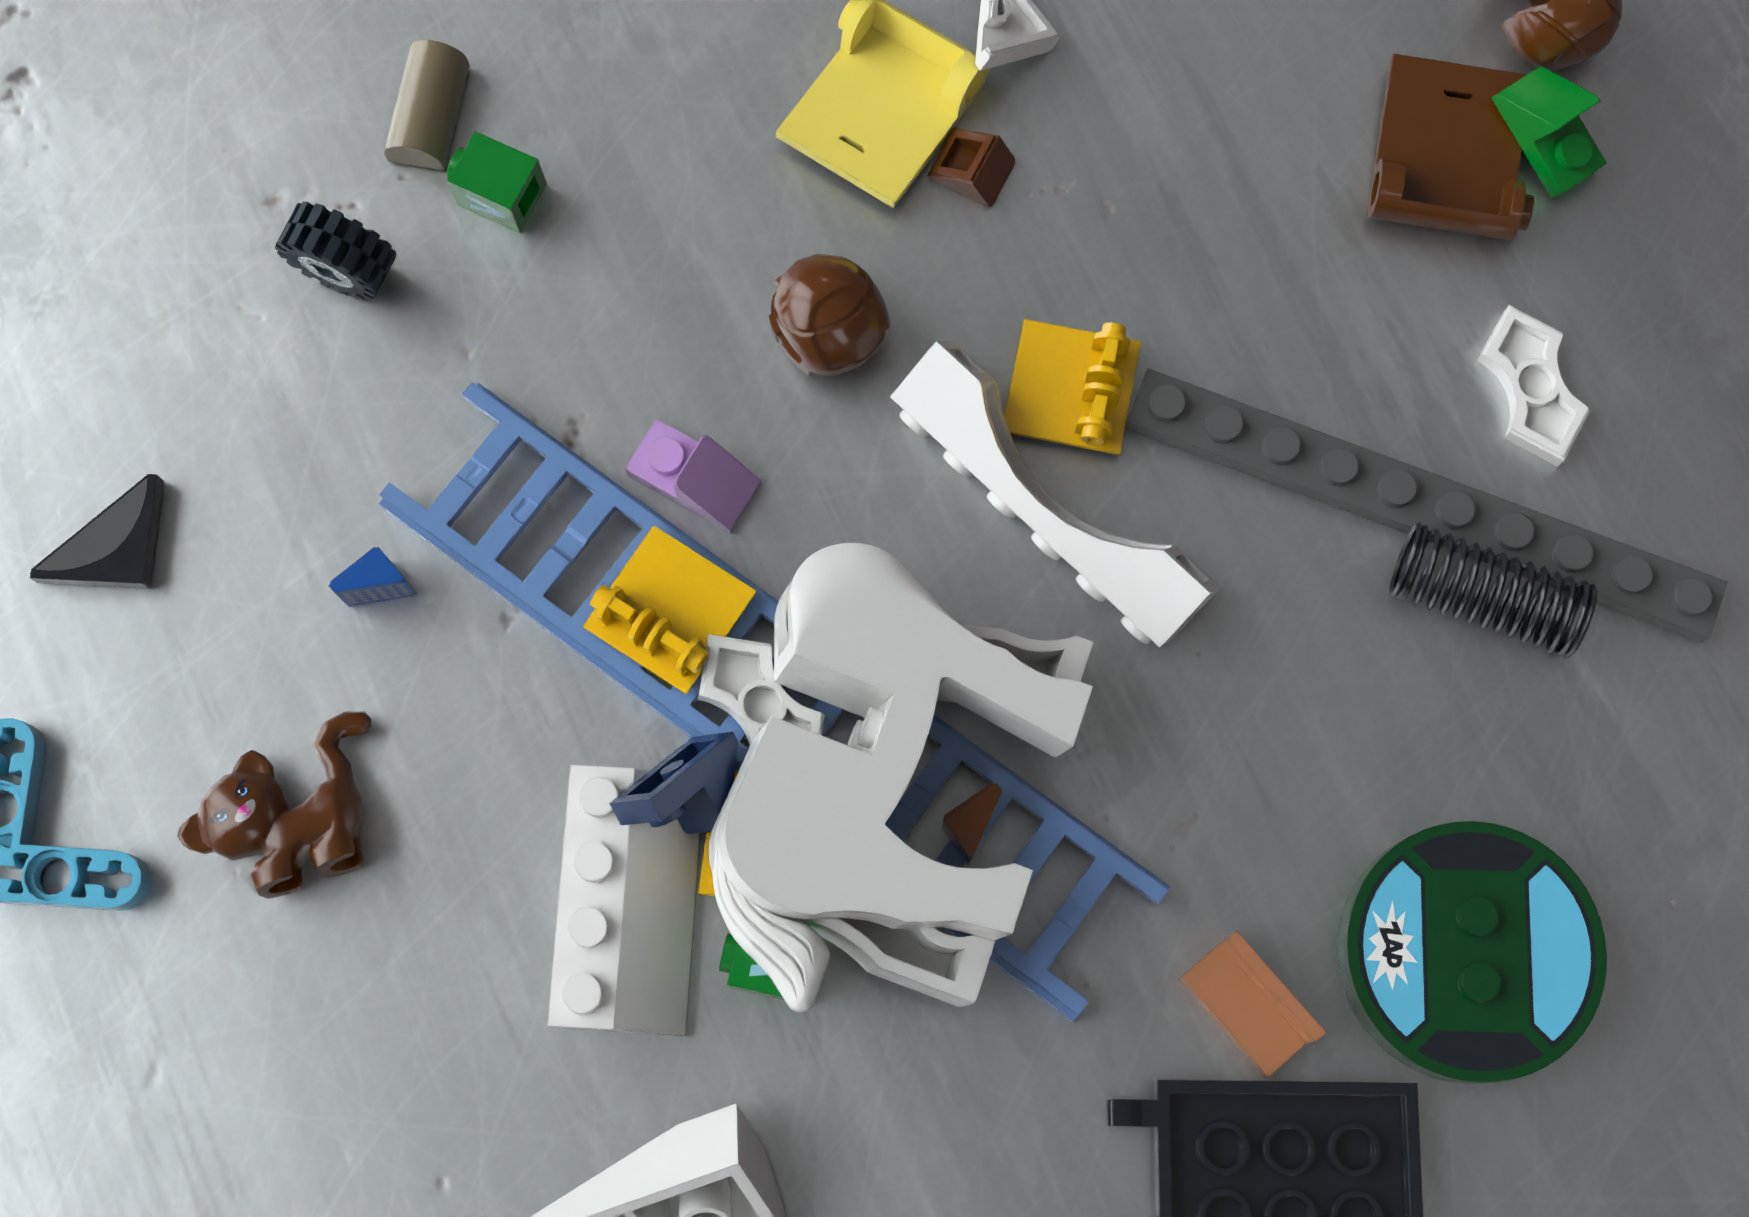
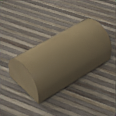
(427, 105)

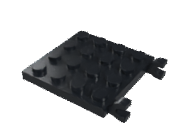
(1281, 1148)

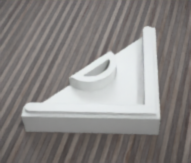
(1011, 32)

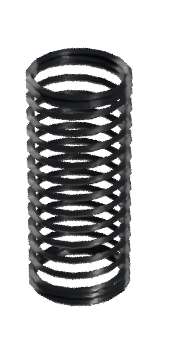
(1409, 564)

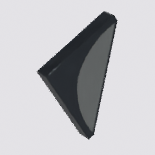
(113, 546)

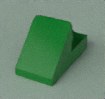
(1547, 125)

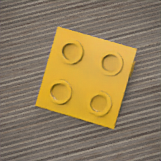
(1072, 385)
(667, 608)

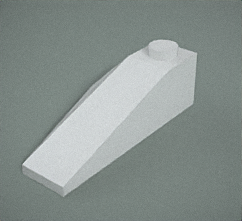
(691, 1170)

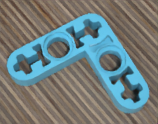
(17, 841)

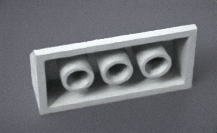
(622, 915)

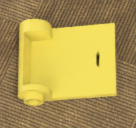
(883, 99)

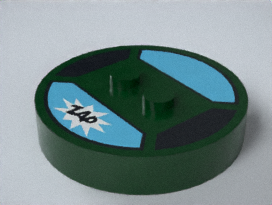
(1472, 953)

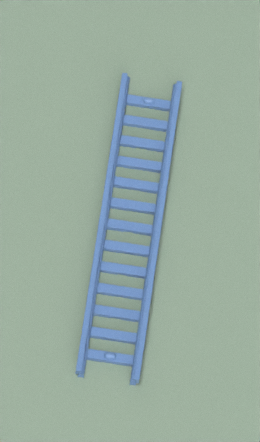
(676, 707)

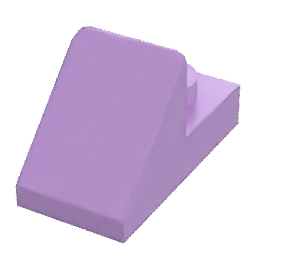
(694, 474)

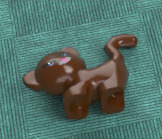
(252, 816)

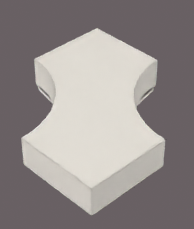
(1541, 407)
(741, 682)

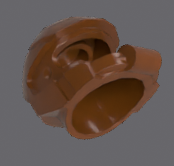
(1562, 31)
(828, 315)

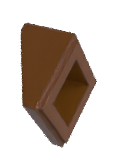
(973, 165)
(969, 820)

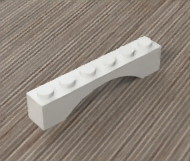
(963, 411)

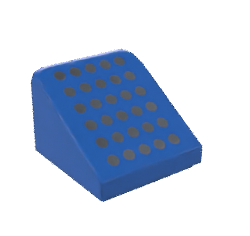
(371, 580)

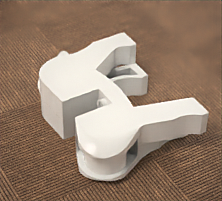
(805, 821)

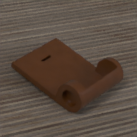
(1448, 151)

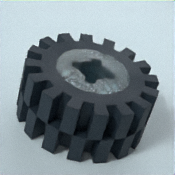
(335, 250)

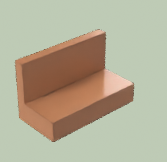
(1251, 1004)

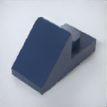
(683, 786)

